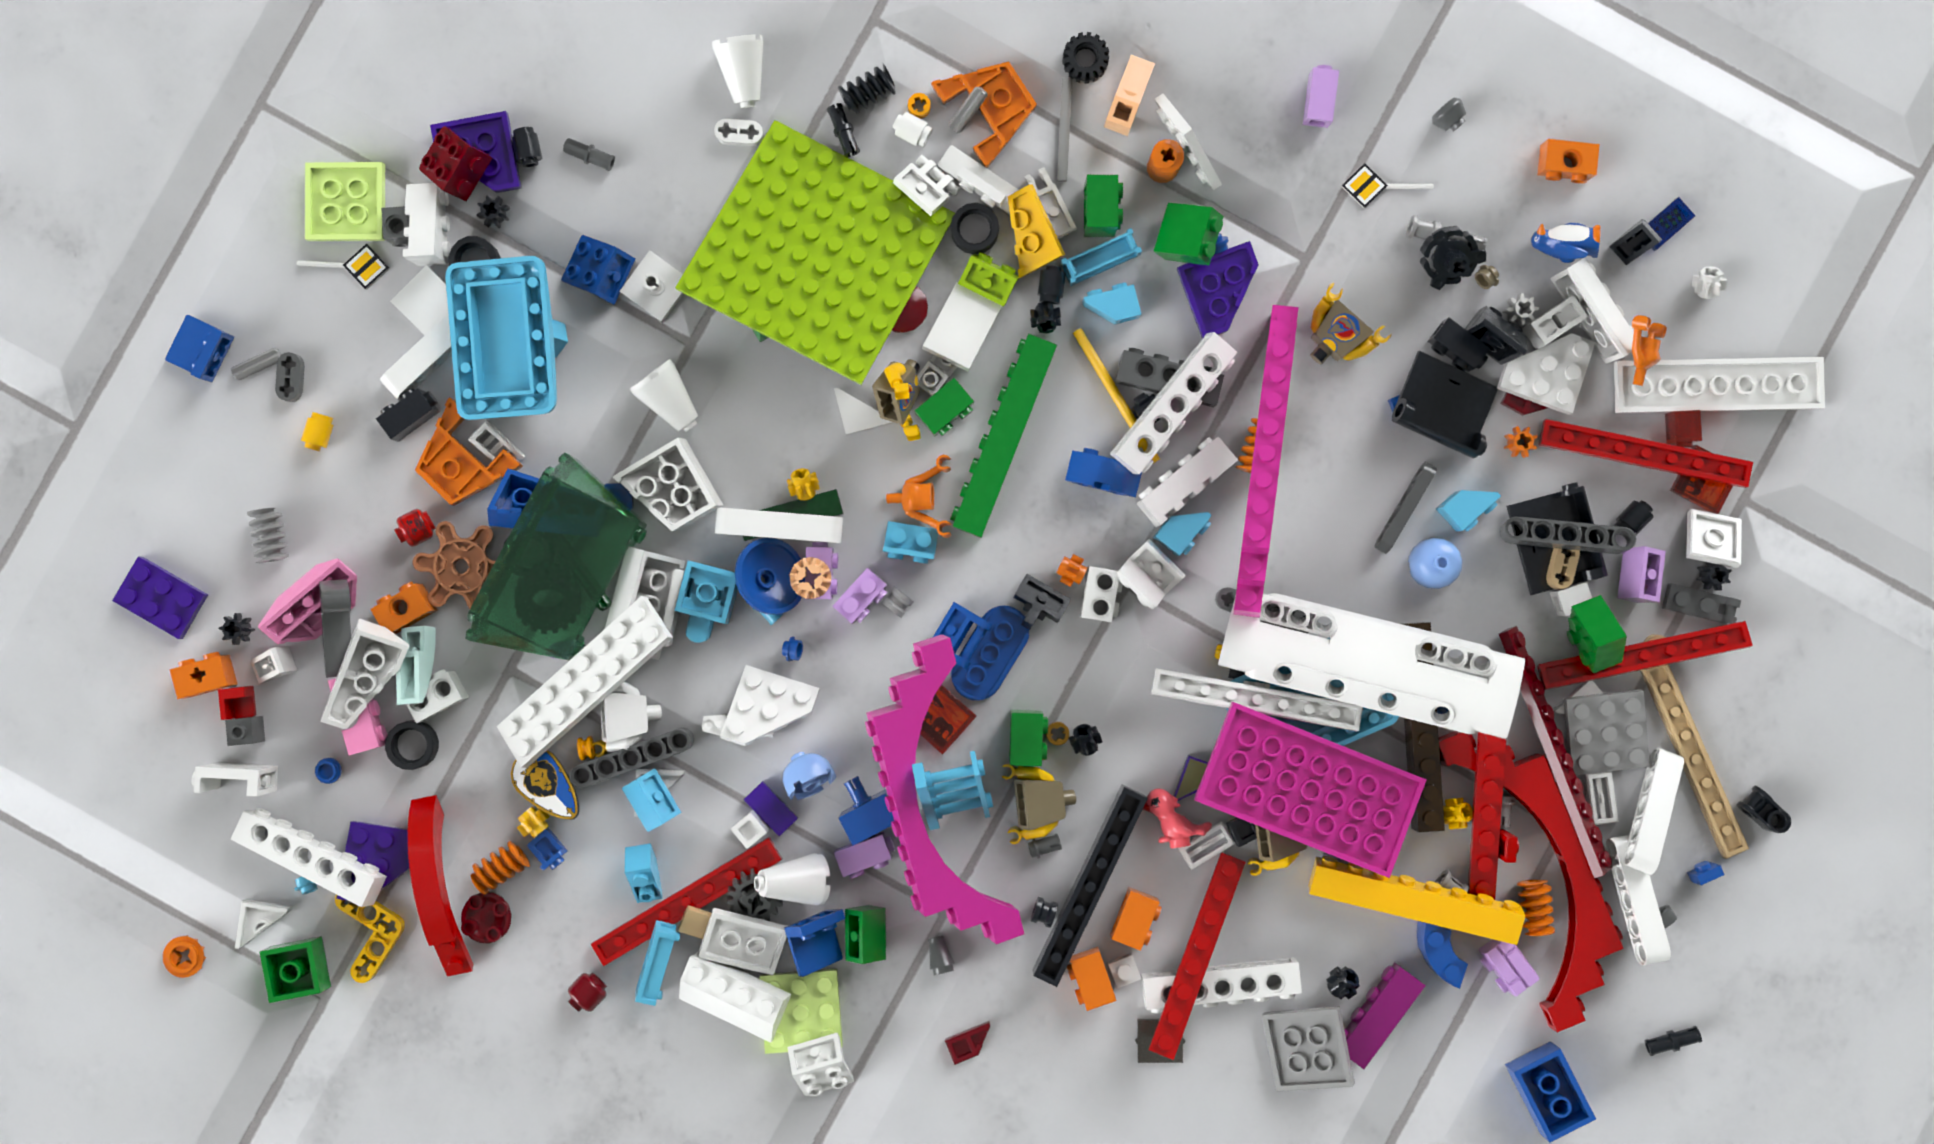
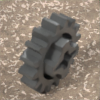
(745, 892)

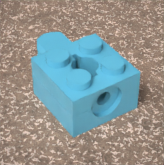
(707, 597)

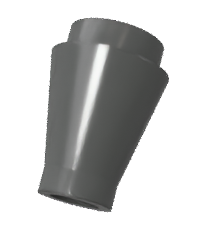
(940, 957)

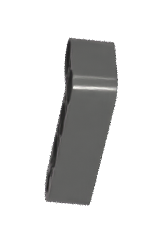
(335, 623)

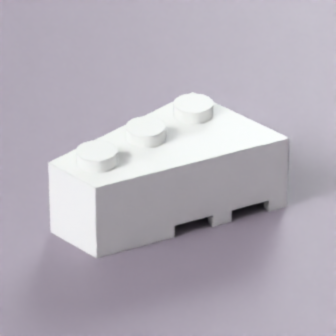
(427, 225)

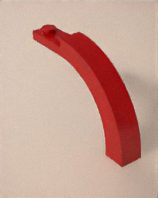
(429, 885)

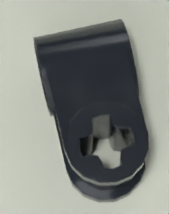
(1762, 808)

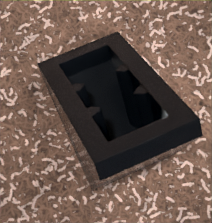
(1635, 242)

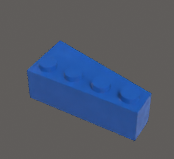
(510, 498)

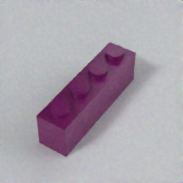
(1380, 1013)

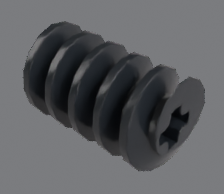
(867, 89)

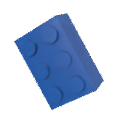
(1550, 1091)

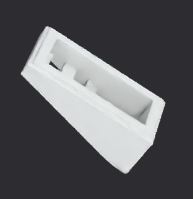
(495, 433)

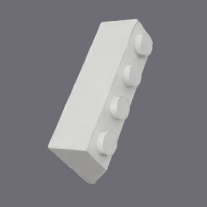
(1605, 318)
(643, 575)
(733, 996)

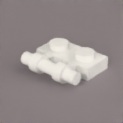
(922, 189)

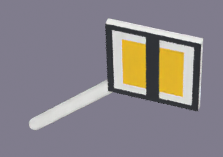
(1367, 185)
(363, 266)

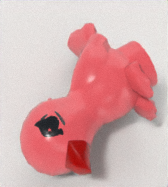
(1174, 826)

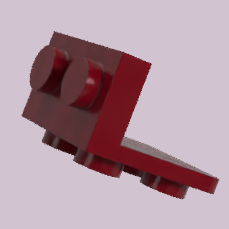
(454, 164)

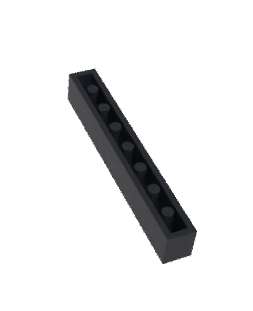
(1089, 885)

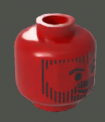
(414, 527)

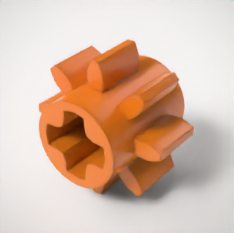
(1528, 442)
(1071, 570)

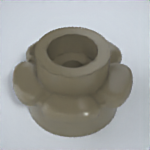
(1487, 276)

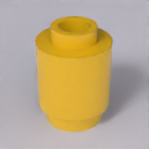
(317, 431)

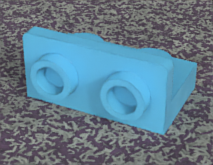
(910, 541)

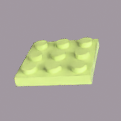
(344, 201)
(811, 1010)

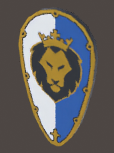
(547, 786)

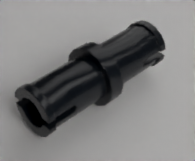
(843, 130)
(1673, 1040)

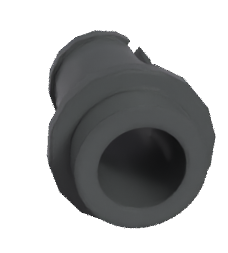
(1044, 845)

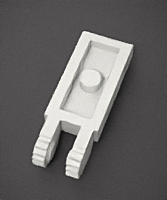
(1053, 205)

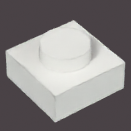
(1124, 970)

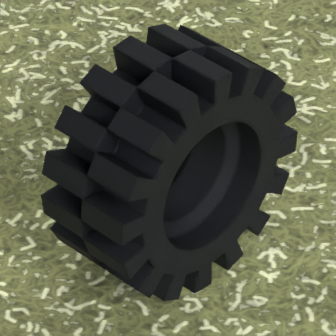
(1085, 42)

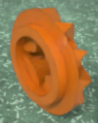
(172, 956)

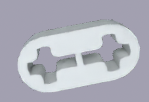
(739, 126)

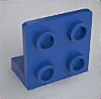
(598, 268)
(199, 348)
(815, 941)

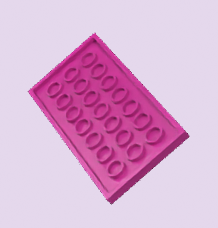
(1310, 789)

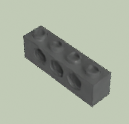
(1130, 376)

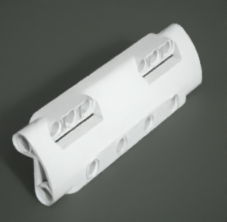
(1375, 660)

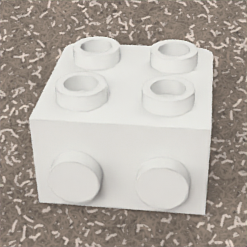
(1149, 574)

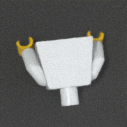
(624, 718)

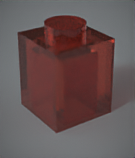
(1683, 428)

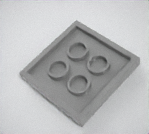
(1607, 731)
(1308, 1049)

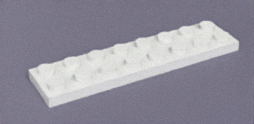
(1722, 385)
(584, 682)

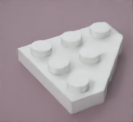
(1188, 141)
(1550, 374)
(766, 705)

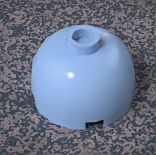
(1435, 563)
(806, 774)

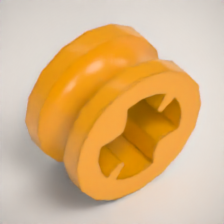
(926, 108)
(585, 748)

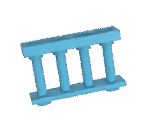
(933, 803)

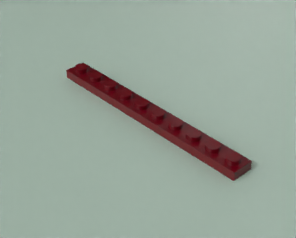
(1559, 760)

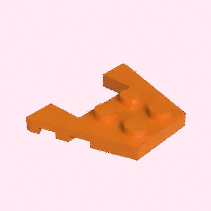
(1003, 109)
(453, 468)

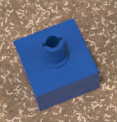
(867, 815)

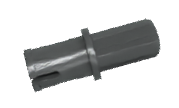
(589, 154)

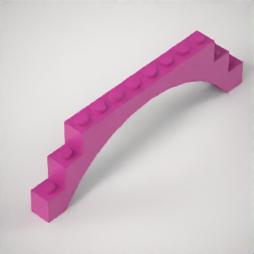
(1266, 461)
(895, 739)

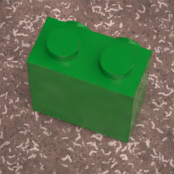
(1189, 233)

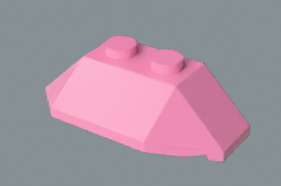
(297, 611)

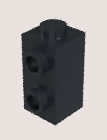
(1459, 346)
(408, 413)

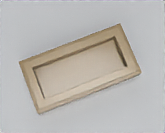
(694, 922)

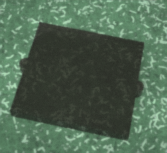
(1145, 1033)

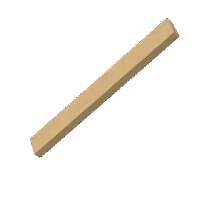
(1696, 761)

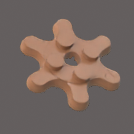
(443, 564)

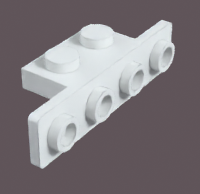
(977, 178)

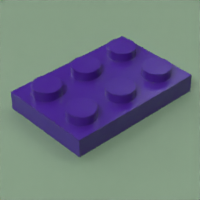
(160, 597)

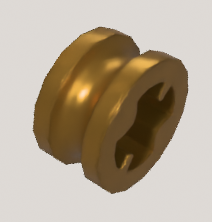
(1058, 741)

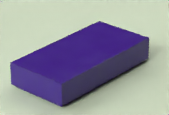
(771, 808)

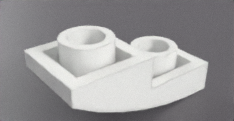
(935, 374)

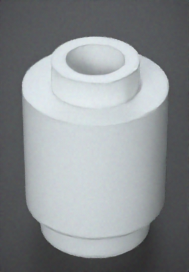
(912, 129)

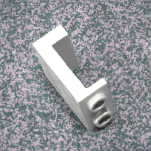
(260, 778)

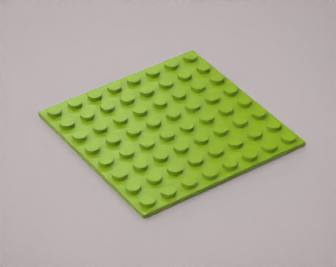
(815, 252)

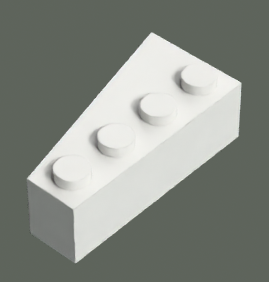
(1186, 481)

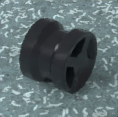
(1044, 912)

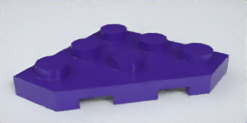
(493, 136)
(1219, 288)
(379, 846)

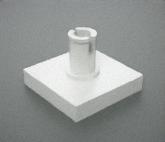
(654, 286)

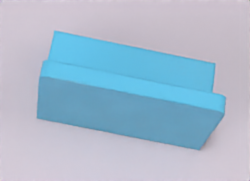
(651, 800)

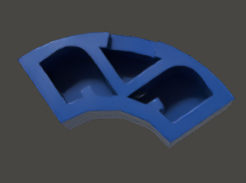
(1101, 473)
(1438, 953)

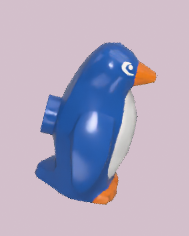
(1568, 241)

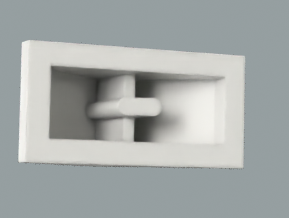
(273, 664)

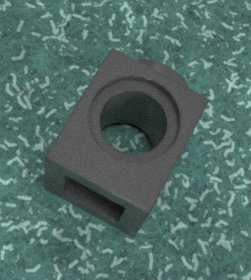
(390, 218)
(245, 730)

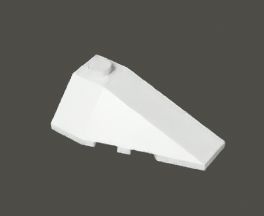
(367, 666)

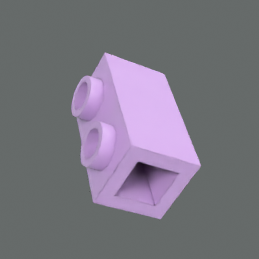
(1320, 96)
(826, 554)
(870, 852)

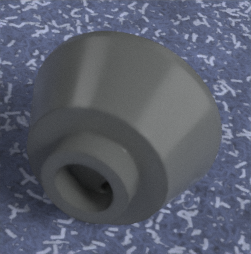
(1450, 115)

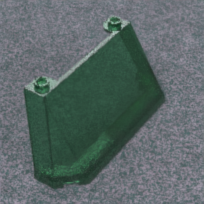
(555, 564)

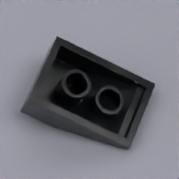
(1503, 338)

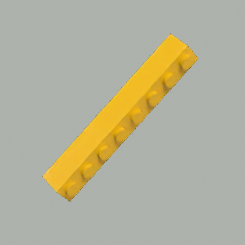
(1417, 900)

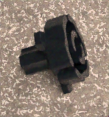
(1451, 257)

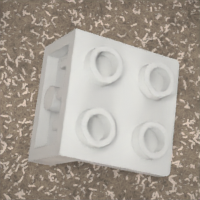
(819, 1065)

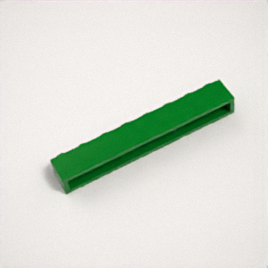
(1005, 434)

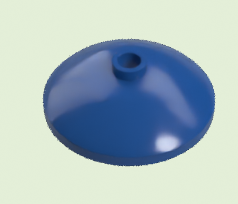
(774, 562)

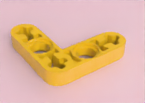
(379, 934)

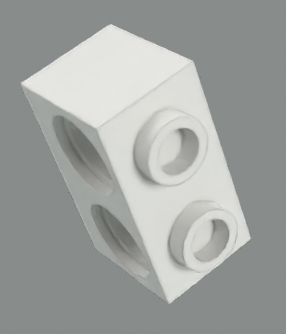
(1554, 322)
(1093, 593)
(437, 700)

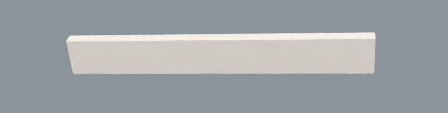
(1261, 699)

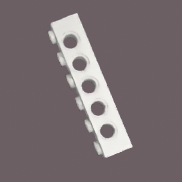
(1222, 358)
(251, 834)
(1287, 986)

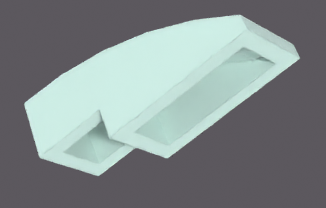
(417, 666)

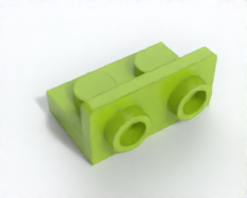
(988, 278)

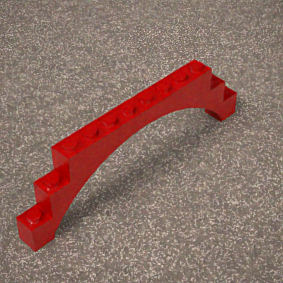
(1589, 916)

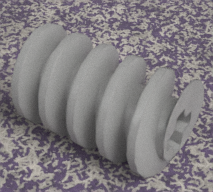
(267, 535)

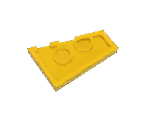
(1033, 232)

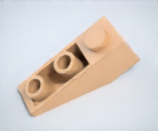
(1129, 95)

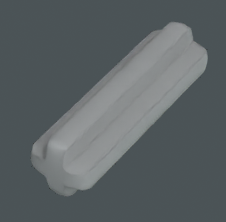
(968, 109)
(255, 364)

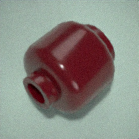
(587, 992)

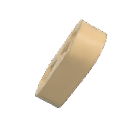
(1565, 566)

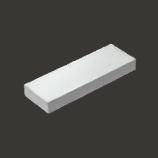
(670, 615)

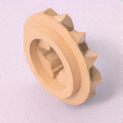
(815, 566)

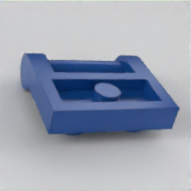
(956, 626)

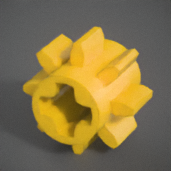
(803, 484)
(1457, 813)
(533, 822)

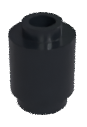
(526, 146)
(1051, 284)
(1635, 516)

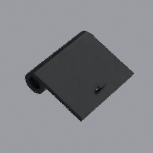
(1441, 409)
(1568, 506)

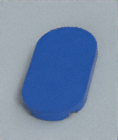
(993, 655)

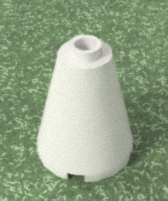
(741, 67)
(667, 396)
(796, 880)

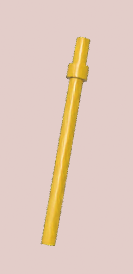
(1109, 385)

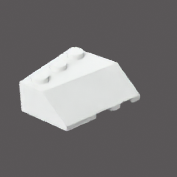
(671, 485)

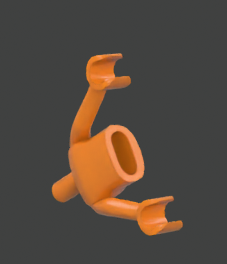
(1645, 349)
(921, 496)

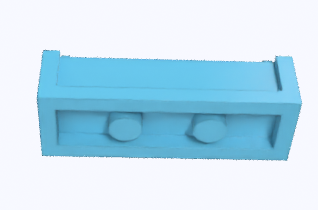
(1100, 258)
(655, 963)

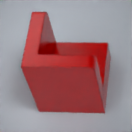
(237, 702)

